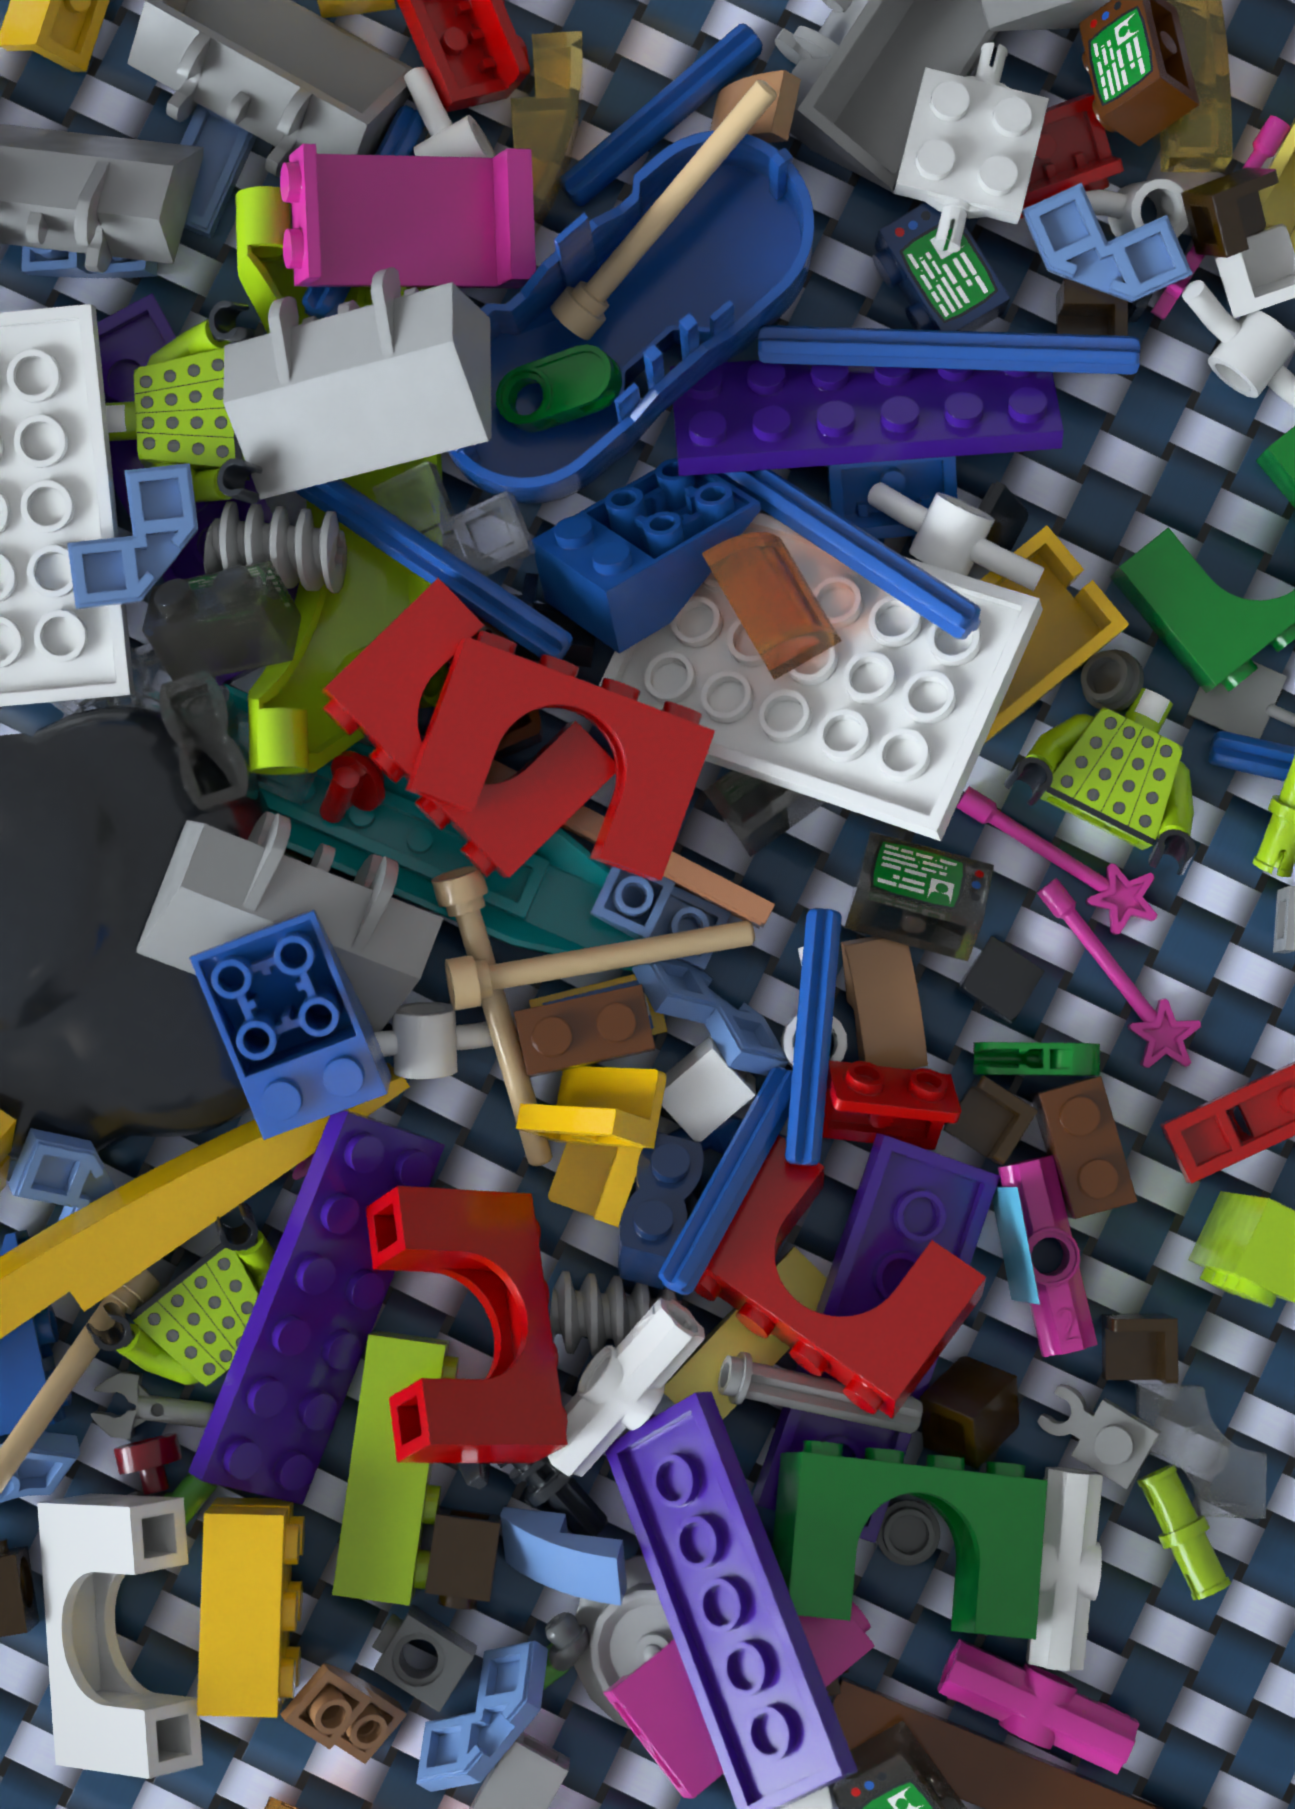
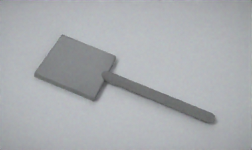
(1244, 707)

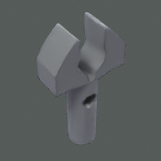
(147, 1407)

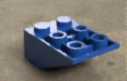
(639, 552)
(292, 1024)

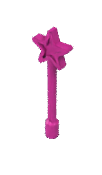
(1264, 146)
(1116, 892)
(1159, 1027)

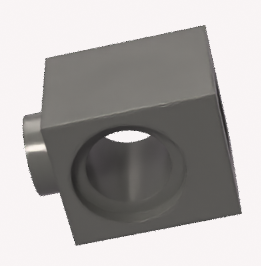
(428, 1685)

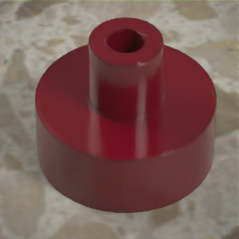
(149, 1458)

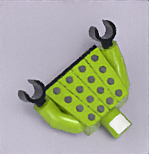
(182, 411)
(1117, 777)
(199, 1317)

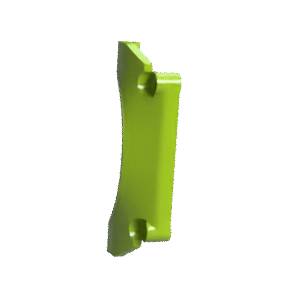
(286, 702)

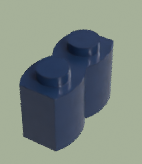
(658, 1210)

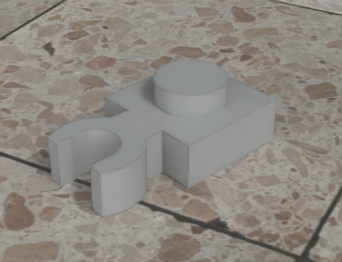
(1110, 1438)

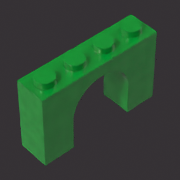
(1197, 619)
(991, 1516)

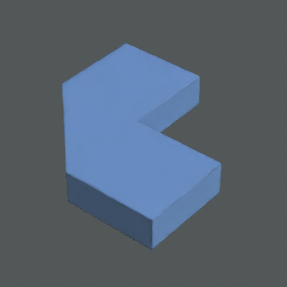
(1123, 267)
(130, 566)
(739, 1034)
(60, 1171)
(469, 1745)

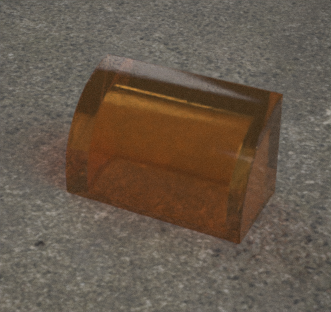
(771, 600)

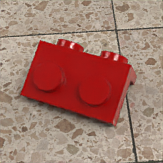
(467, 49)
(1071, 152)
(888, 1101)

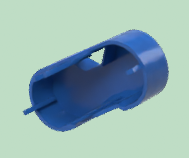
(704, 284)

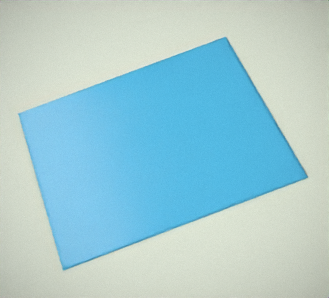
(1015, 1245)

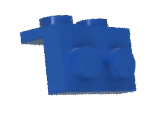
(912, 478)

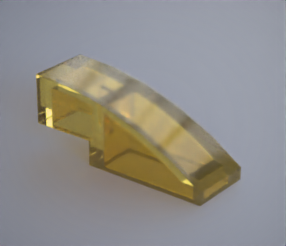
(552, 117)
(1203, 136)

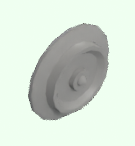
(621, 1635)

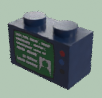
(942, 287)

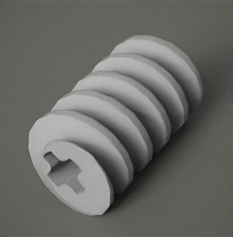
(296, 551)
(598, 1314)

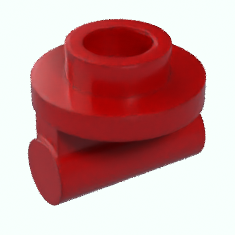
(355, 783)

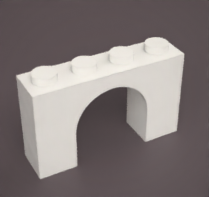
(97, 1705)

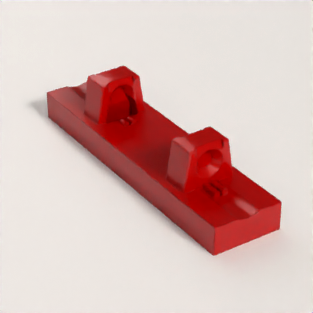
(1210, 1137)

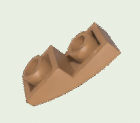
(777, 119)
(885, 1002)
(344, 1712)

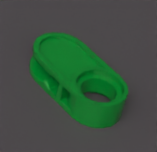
(572, 384)
(1036, 1059)

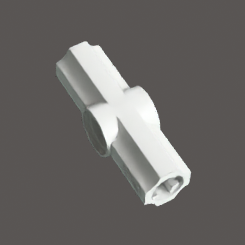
(626, 1384)
(1068, 1568)

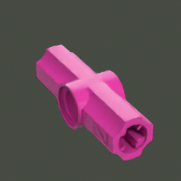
(1063, 1315)
(1038, 1706)

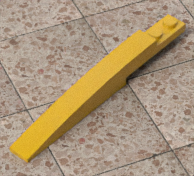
(152, 1216)

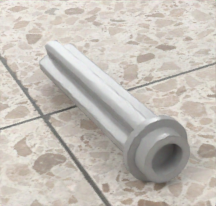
(746, 1379)

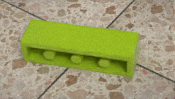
(1248, 1248)
(388, 1499)

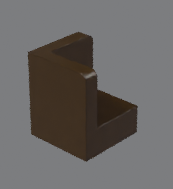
(1227, 211)
(1089, 311)
(991, 1120)
(1140, 1347)
(970, 1411)

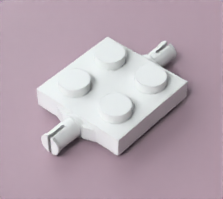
(971, 146)

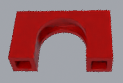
(382, 698)
(653, 749)
(494, 1251)
(871, 1353)

